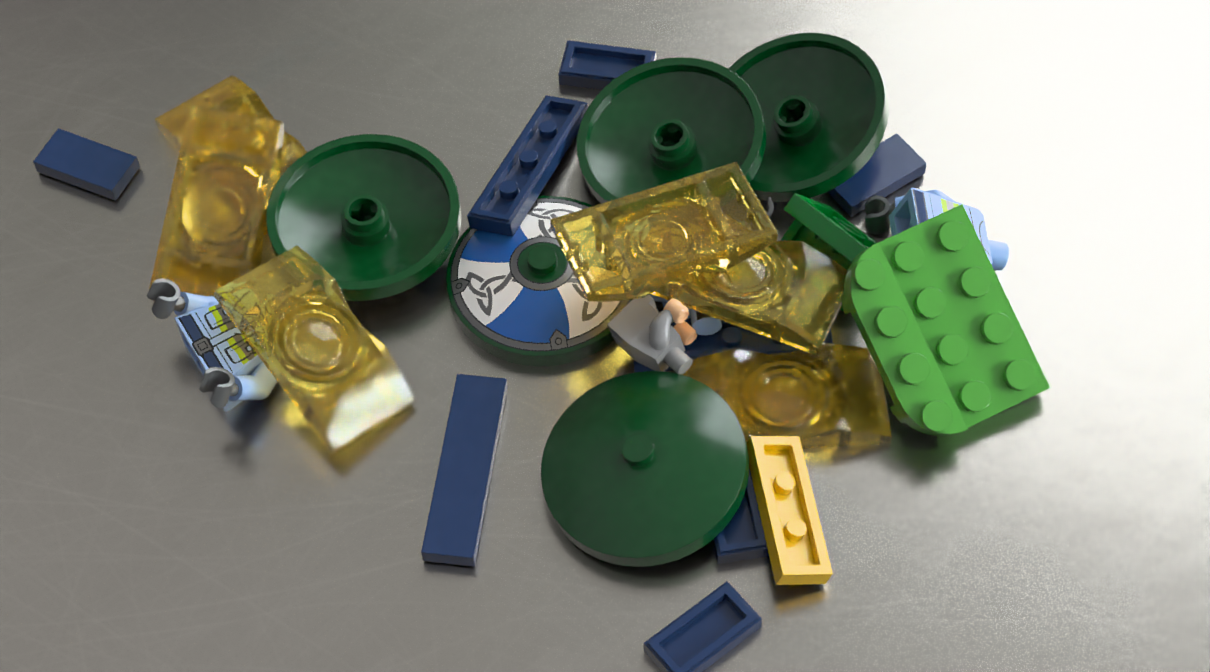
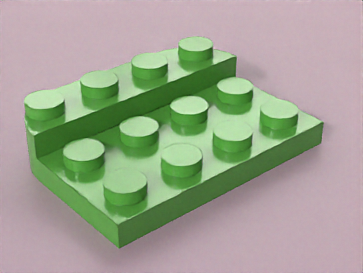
(940, 326)

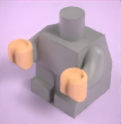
(650, 336)

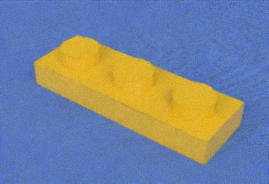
(788, 511)

